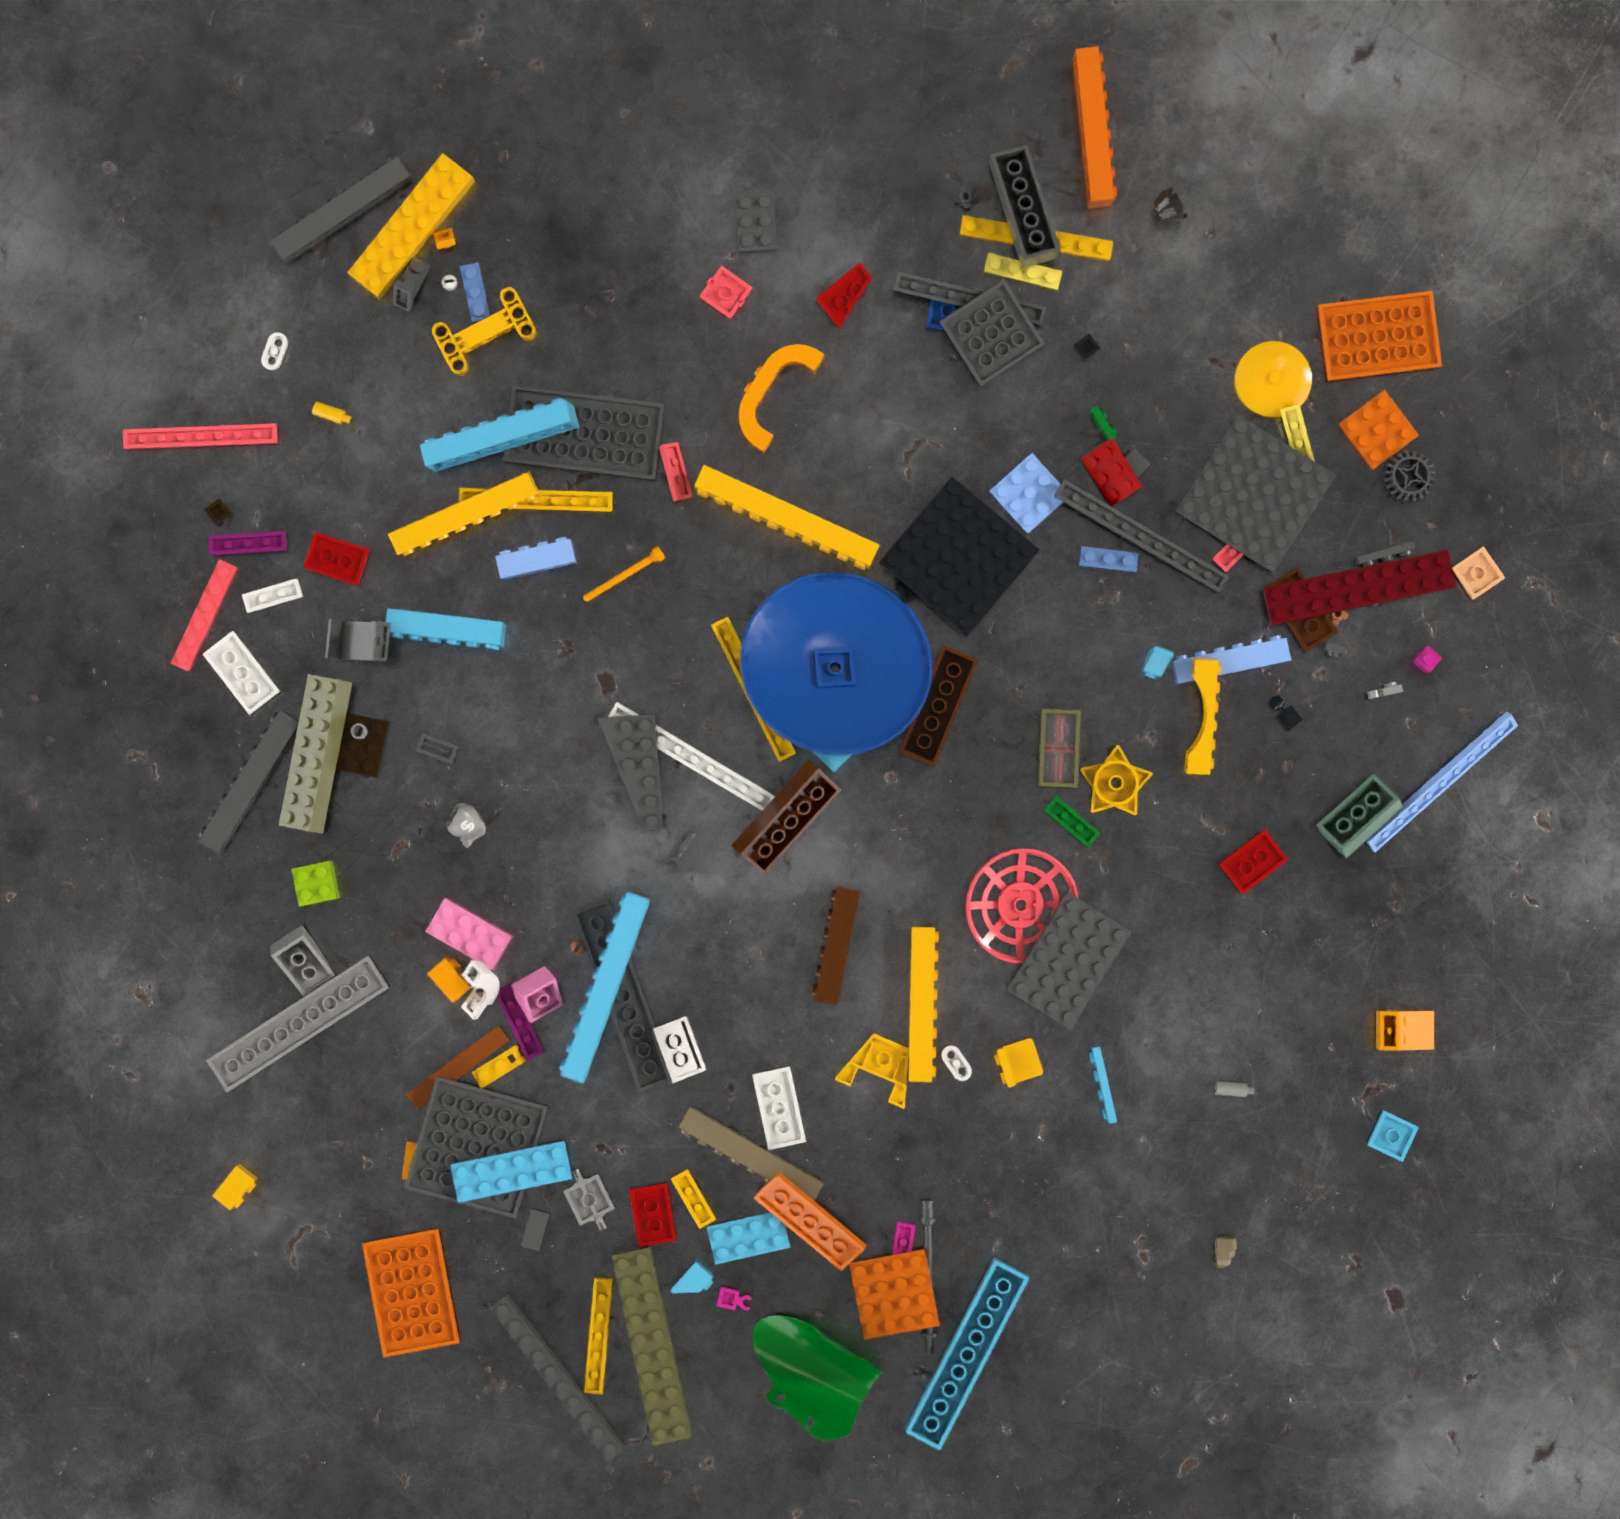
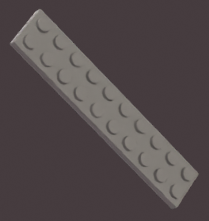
(297, 1024)

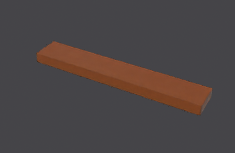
(460, 1064)

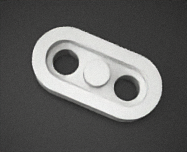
(274, 351)
(956, 1062)

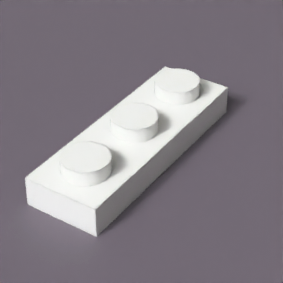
(272, 595)

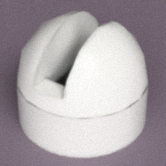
(449, 286)

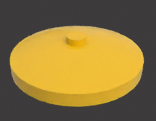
(1272, 378)

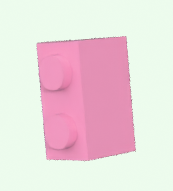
(537, 994)

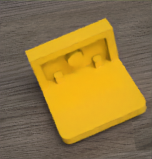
(1018, 1062)

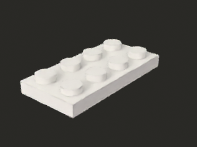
(241, 672)
(779, 1108)

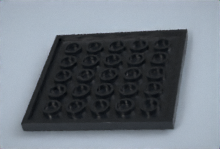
(959, 556)

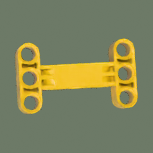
(483, 331)

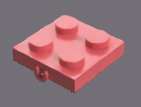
(726, 292)

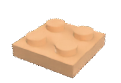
(1478, 573)

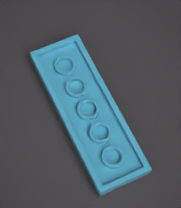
(511, 1171)

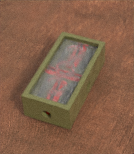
(1059, 748)

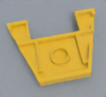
(882, 1059)

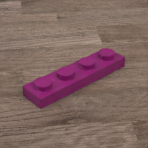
(247, 543)
(519, 1023)

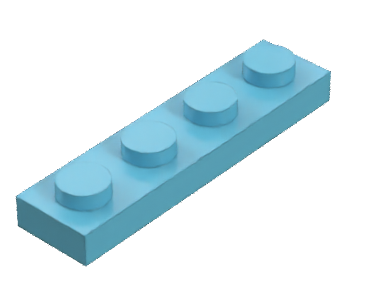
(1104, 1092)

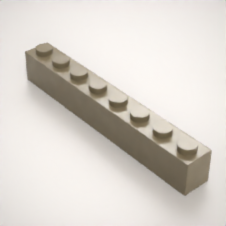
(745, 1151)

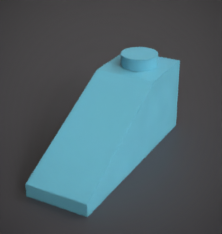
(1156, 662)

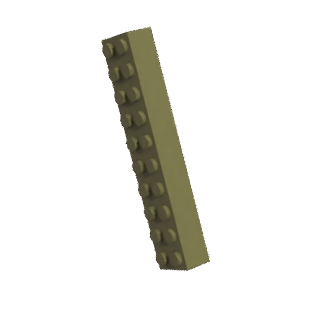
(651, 1345)

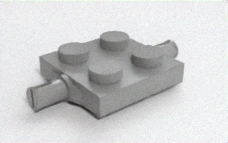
(589, 1199)

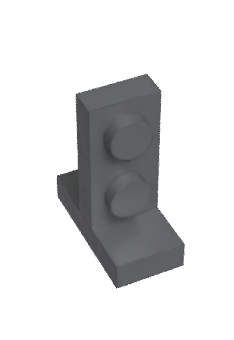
(408, 286)

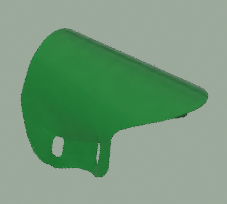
(813, 1374)

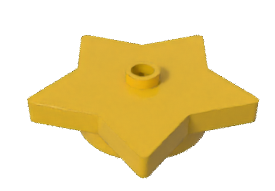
(1129, 780)

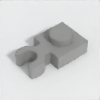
(1390, 688)

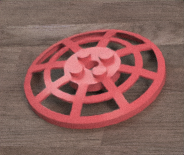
(1010, 895)

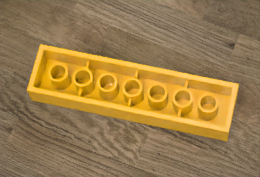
(411, 226)

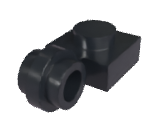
(1288, 717)

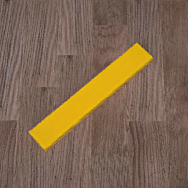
(598, 1335)

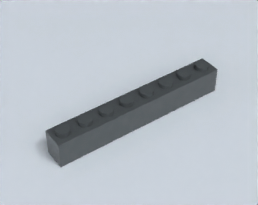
(341, 209)
(250, 781)

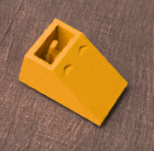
(1404, 1030)

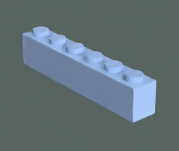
(1238, 658)

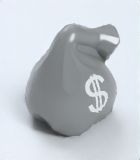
(466, 824)

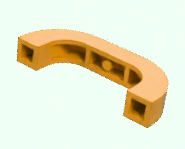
(765, 375)

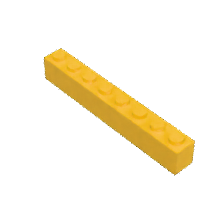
(463, 513)
(922, 1003)

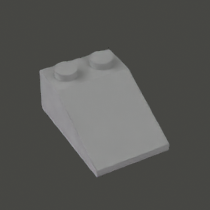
(302, 961)

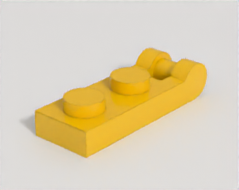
(498, 1066)

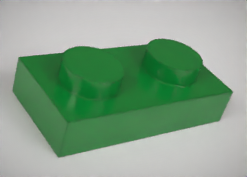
(1099, 417)

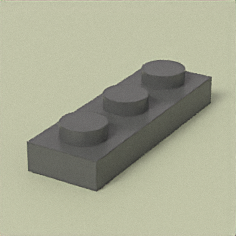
(1385, 554)

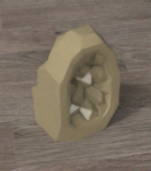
(1224, 1251)

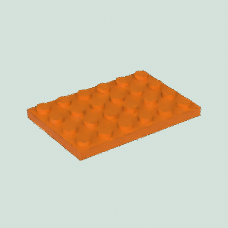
(1379, 336)
(410, 1292)

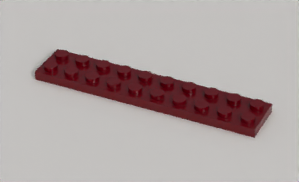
(1359, 587)

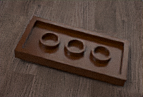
(1311, 630)

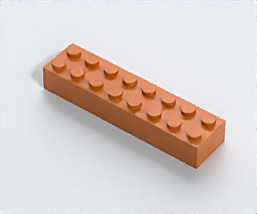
(1093, 127)

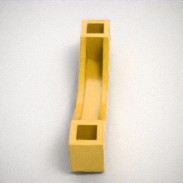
(1199, 755)

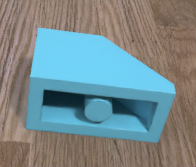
(693, 1280)

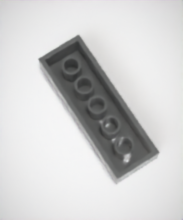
(1024, 206)

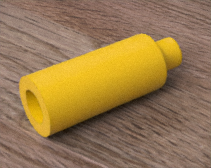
(330, 413)

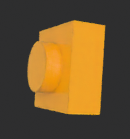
(444, 238)

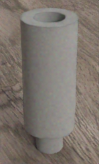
(1233, 1089)

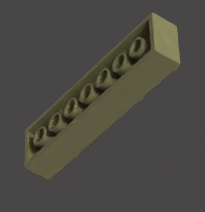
(315, 754)

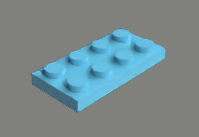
(747, 1237)

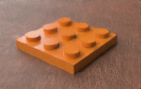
(1378, 429)

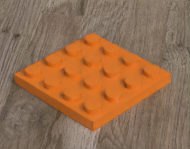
(894, 1294)

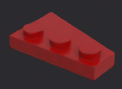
(844, 293)

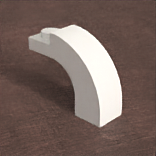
(484, 991)

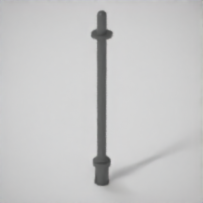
(927, 1221)

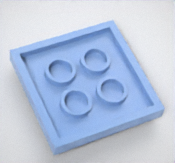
(1028, 493)

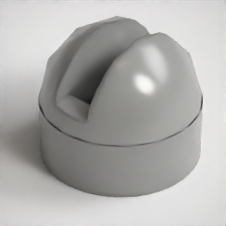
(356, 730)

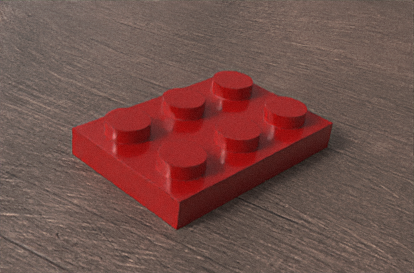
(1111, 472)
(336, 558)
(1253, 861)
(652, 1214)

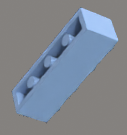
(535, 559)

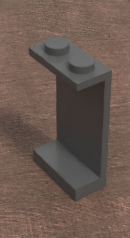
(357, 640)

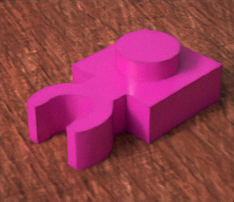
(729, 1298)

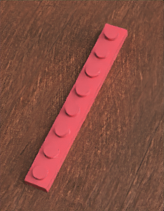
(200, 436)

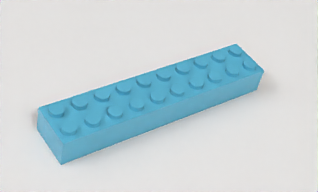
(605, 988)
(966, 1353)

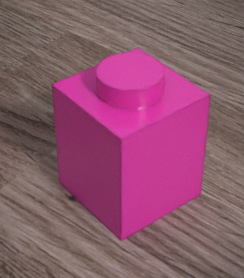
(1426, 659)

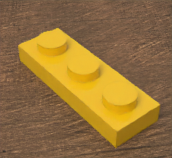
(693, 1198)

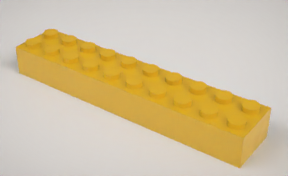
(786, 517)

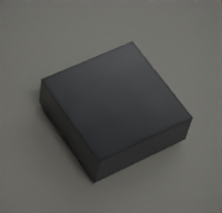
(1087, 347)

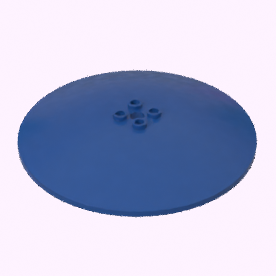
(844, 624)

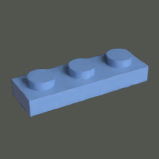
(475, 292)
(1108, 559)

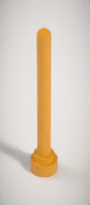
(655, 555)

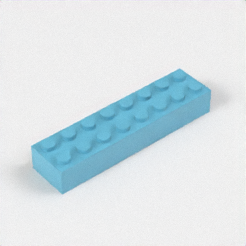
(499, 435)

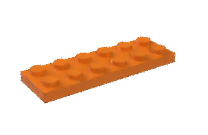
(810, 1221)

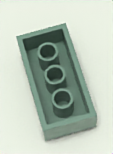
(1359, 816)

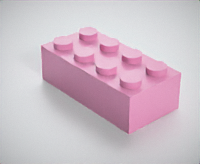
(469, 933)

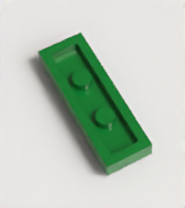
(1072, 821)

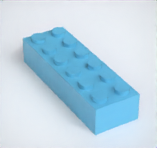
(444, 627)

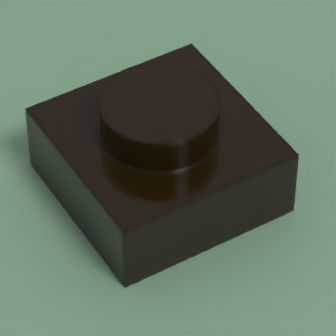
(218, 511)

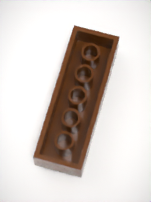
(931, 726)
(786, 817)
(837, 945)

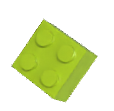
(315, 883)

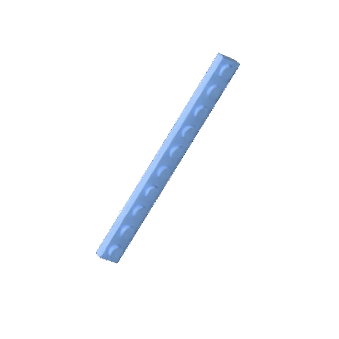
(1443, 779)

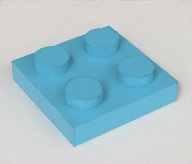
(1392, 1136)

